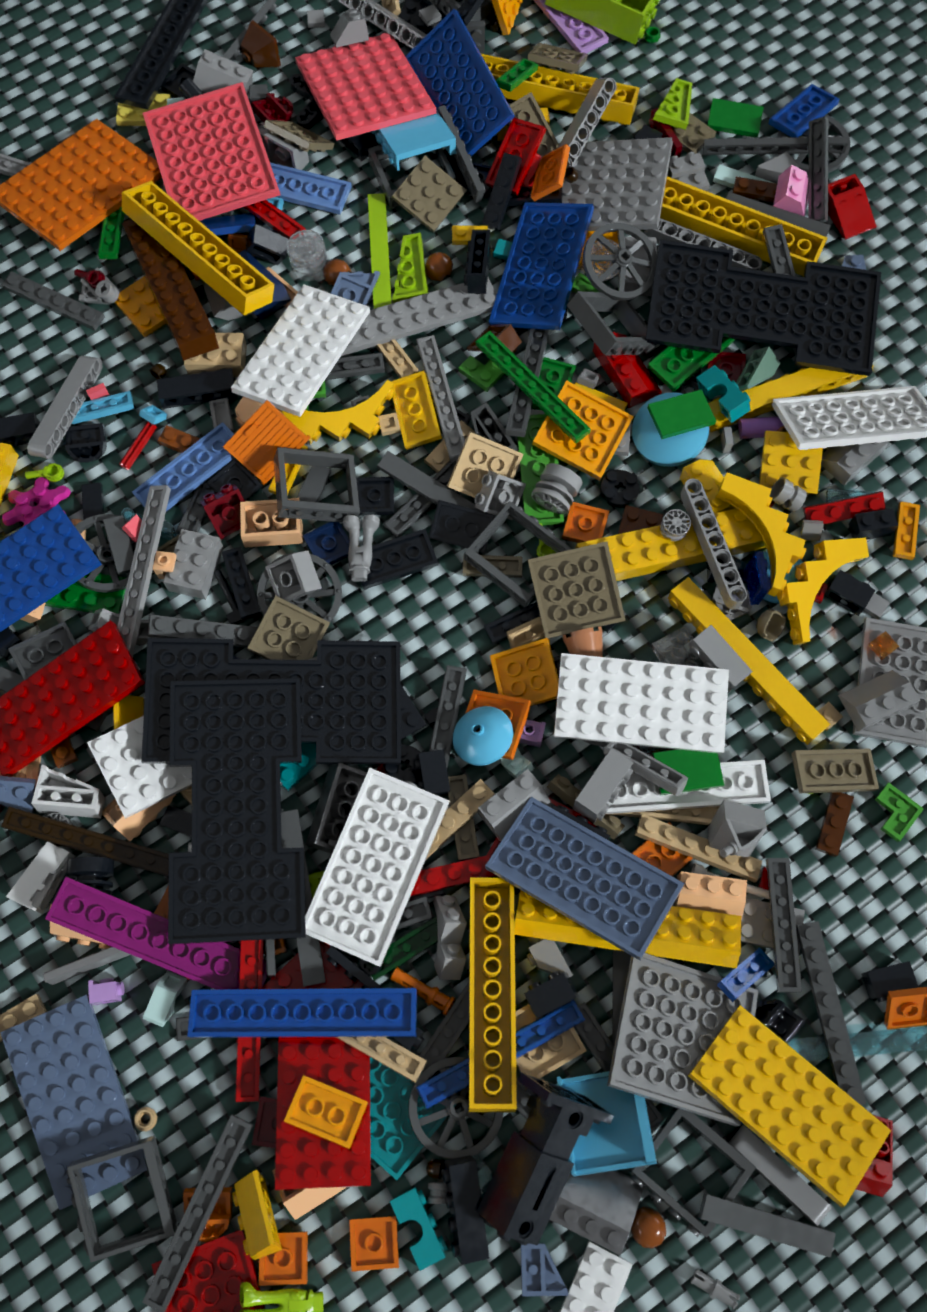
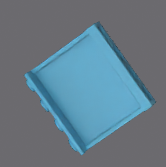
(415, 138)
(615, 1145)

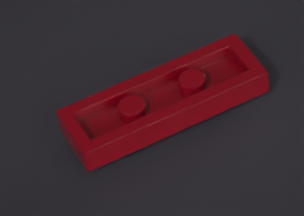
(667, 132)

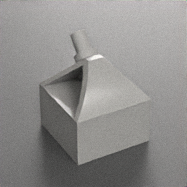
(736, 829)

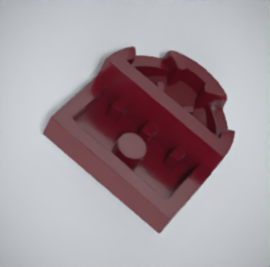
(273, 108)

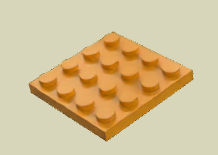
(597, 448)

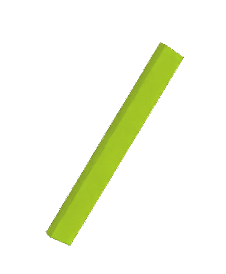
(379, 249)

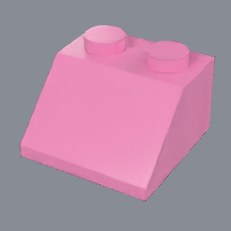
(792, 191)

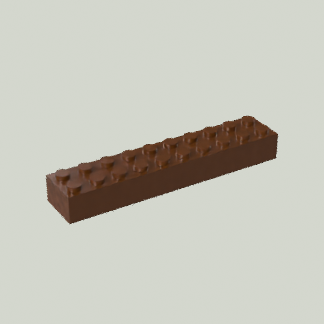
(172, 293)

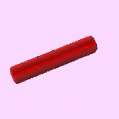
(138, 445)

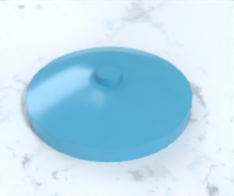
(668, 451)

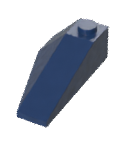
(280, 294)

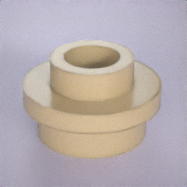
(138, 1119)

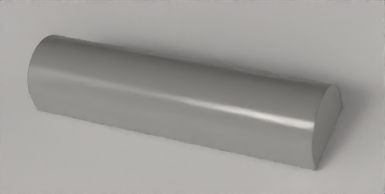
(651, 768)

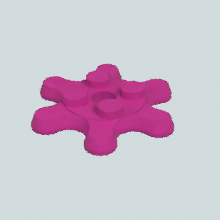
(24, 502)

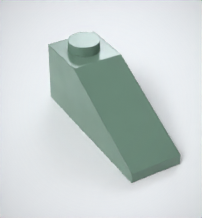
(759, 368)

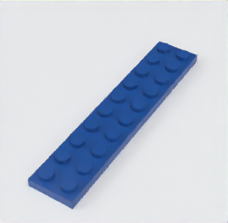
(303, 1013)

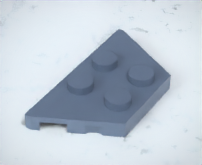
(355, 286)

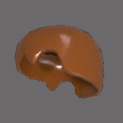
(438, 266)
(333, 269)
(648, 1228)

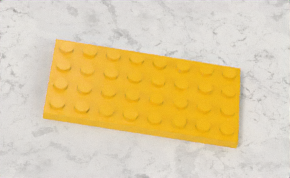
(790, 1105)

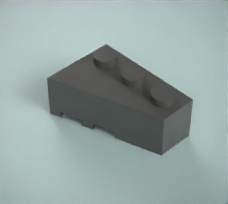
(489, 426)

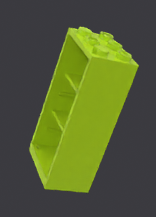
(618, 17)

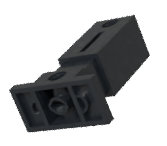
(538, 1160)

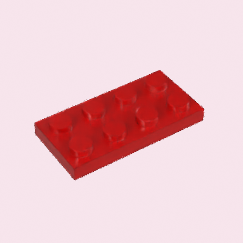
(520, 140)

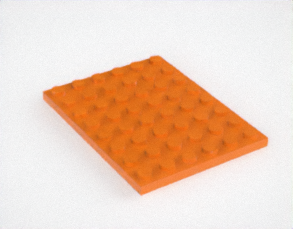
(77, 183)

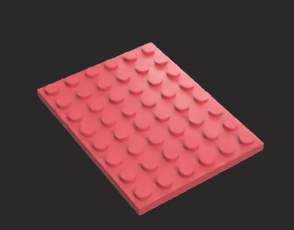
(365, 86)
(211, 152)

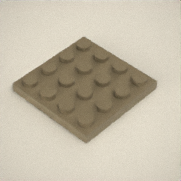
(576, 590)

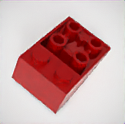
(849, 207)
(879, 1175)

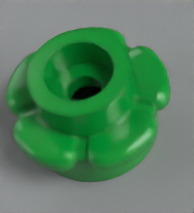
(652, 35)

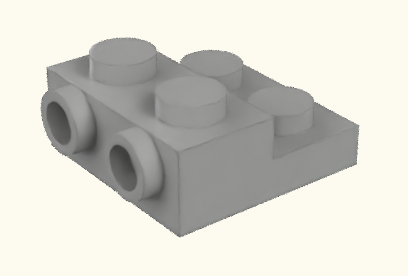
(689, 170)
(497, 492)

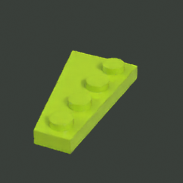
(676, 105)
(411, 270)

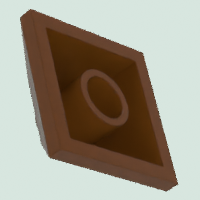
(260, 47)
(504, 333)

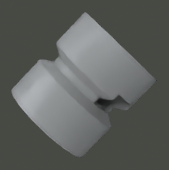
(788, 495)

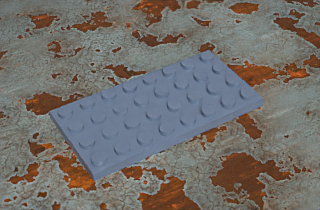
(585, 877)
(73, 1097)

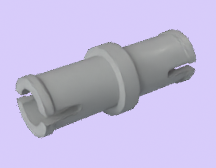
(715, 1289)

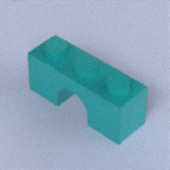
(716, 382)
(430, 1246)

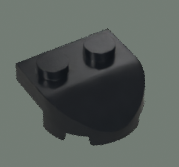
(86, 442)
(779, 1018)

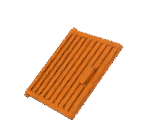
(260, 437)

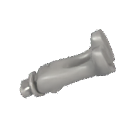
(360, 557)

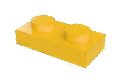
(462, 234)

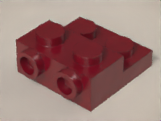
(224, 509)

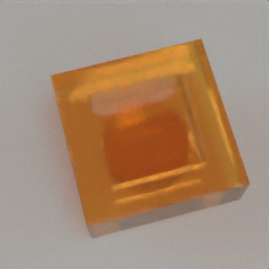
(883, 645)

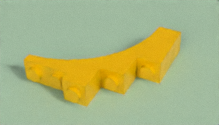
(338, 423)
(771, 524)
(811, 575)

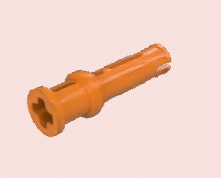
(431, 995)

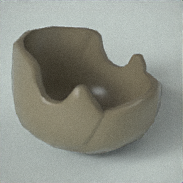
(770, 624)

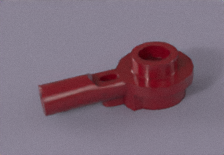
(92, 277)

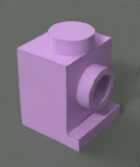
(535, 737)
(105, 992)

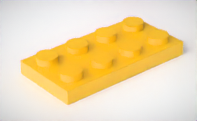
(415, 410)

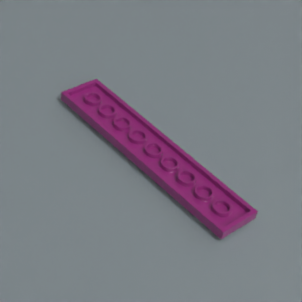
(143, 935)

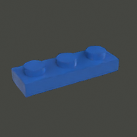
(746, 974)

